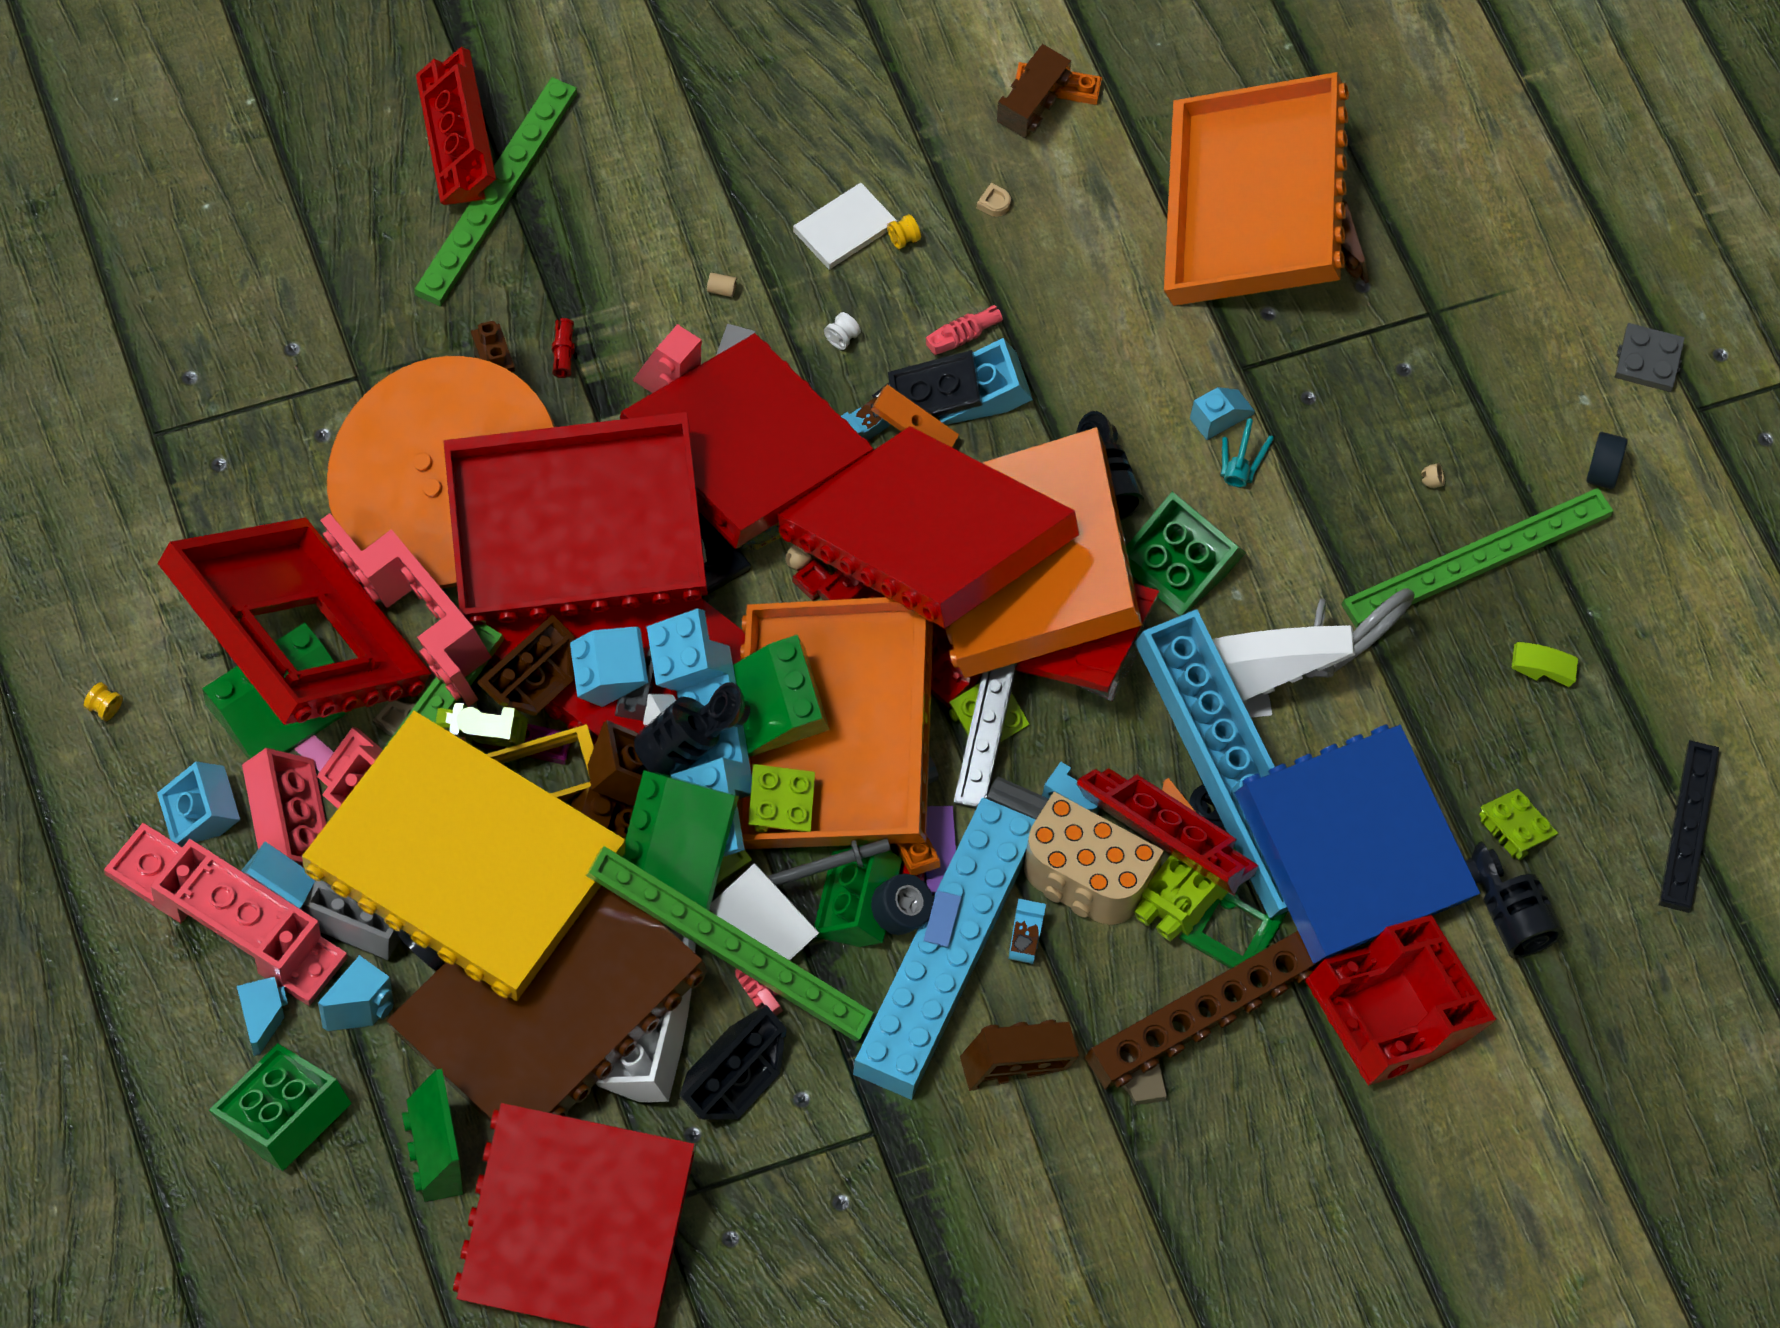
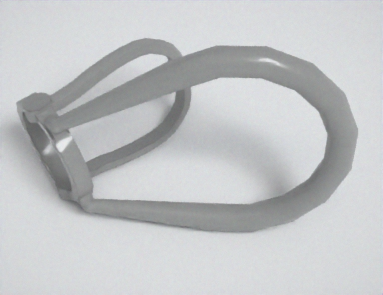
(1370, 629)

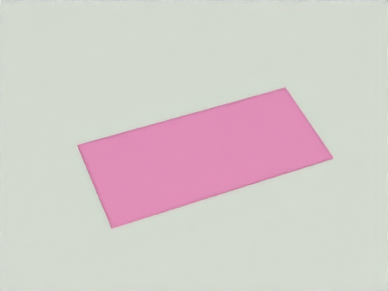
(316, 750)

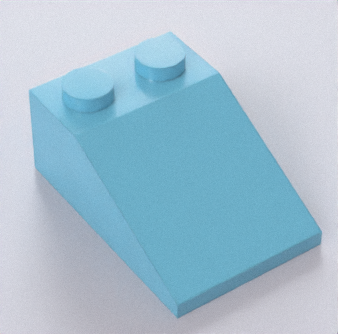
(1000, 382)

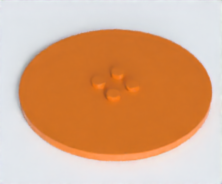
(391, 453)

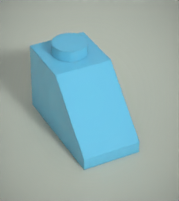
(1219, 411)
(262, 1010)

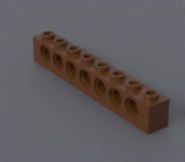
(1105, 1056)

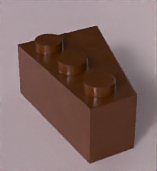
(1034, 91)
(1018, 1050)

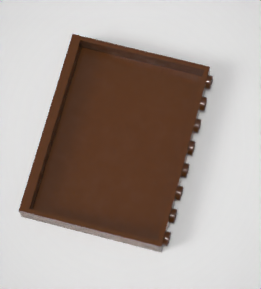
(570, 1024)

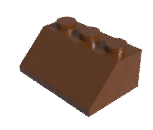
(615, 765)

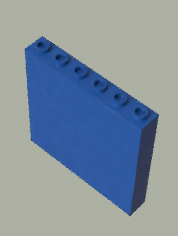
(1355, 841)

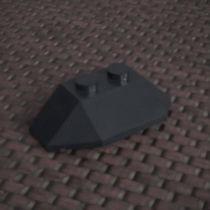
(736, 1067)

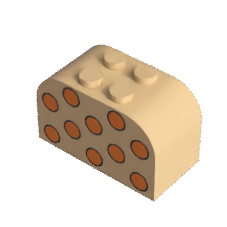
(1088, 862)

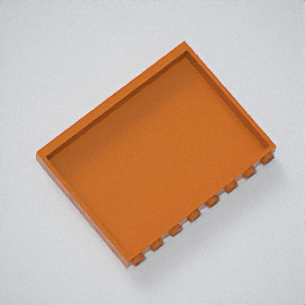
(1256, 189)
(1074, 592)
(876, 696)

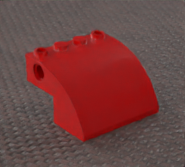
(1400, 1000)

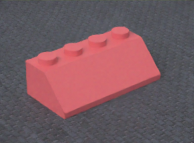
(284, 801)

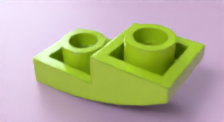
(1541, 660)

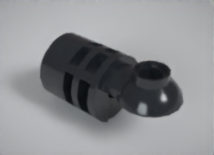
(1125, 485)
(689, 730)
(1516, 906)

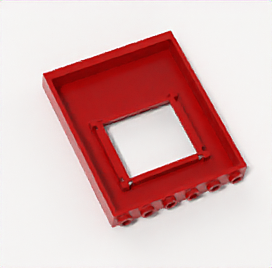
(281, 569)

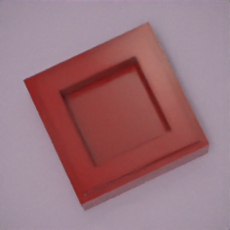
(811, 578)

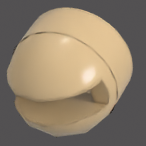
(1433, 476)
(797, 558)

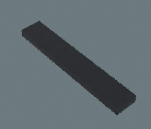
(1688, 826)

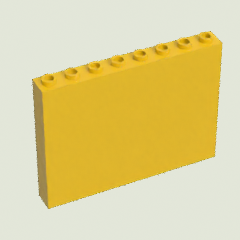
(461, 855)

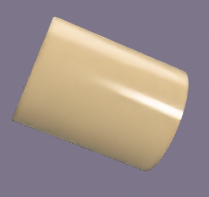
(721, 284)

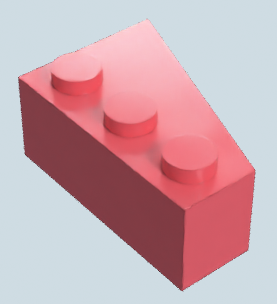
(670, 360)

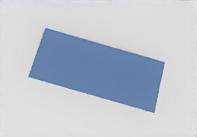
(942, 918)

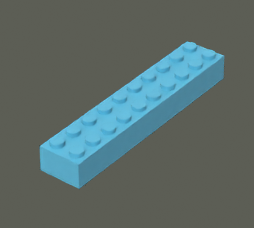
(1212, 729)
(936, 975)

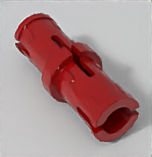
(563, 348)

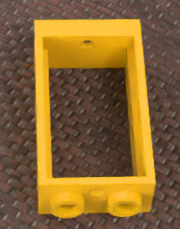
(552, 741)

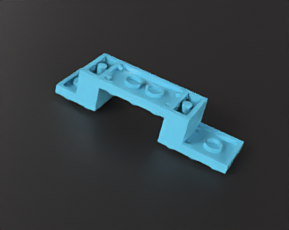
(695, 669)

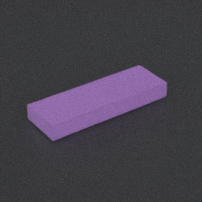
(942, 836)

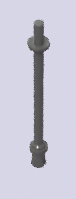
(855, 854)

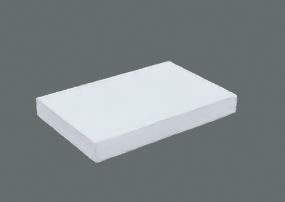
(844, 226)
(764, 913)

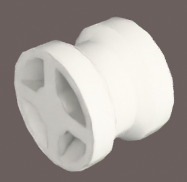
(842, 330)

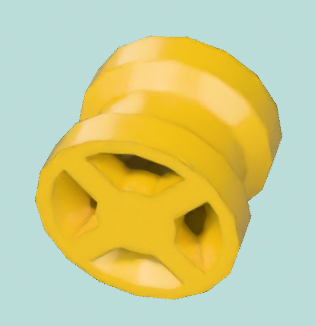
(904, 231)
(103, 701)

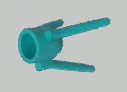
(1237, 471)

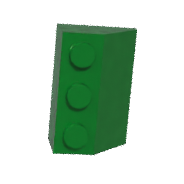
(847, 897)

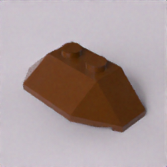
(533, 670)

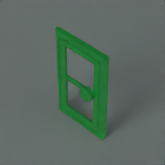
(1219, 951)

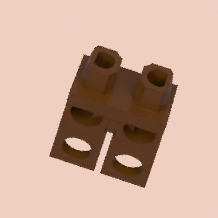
(491, 345)

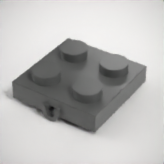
(1649, 357)

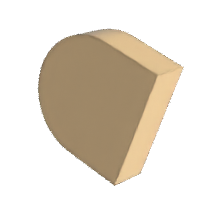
(994, 201)

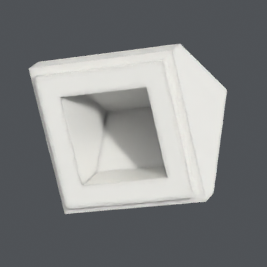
(656, 704)

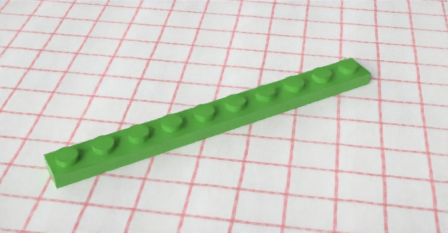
(509, 172)
(1484, 554)
(729, 943)

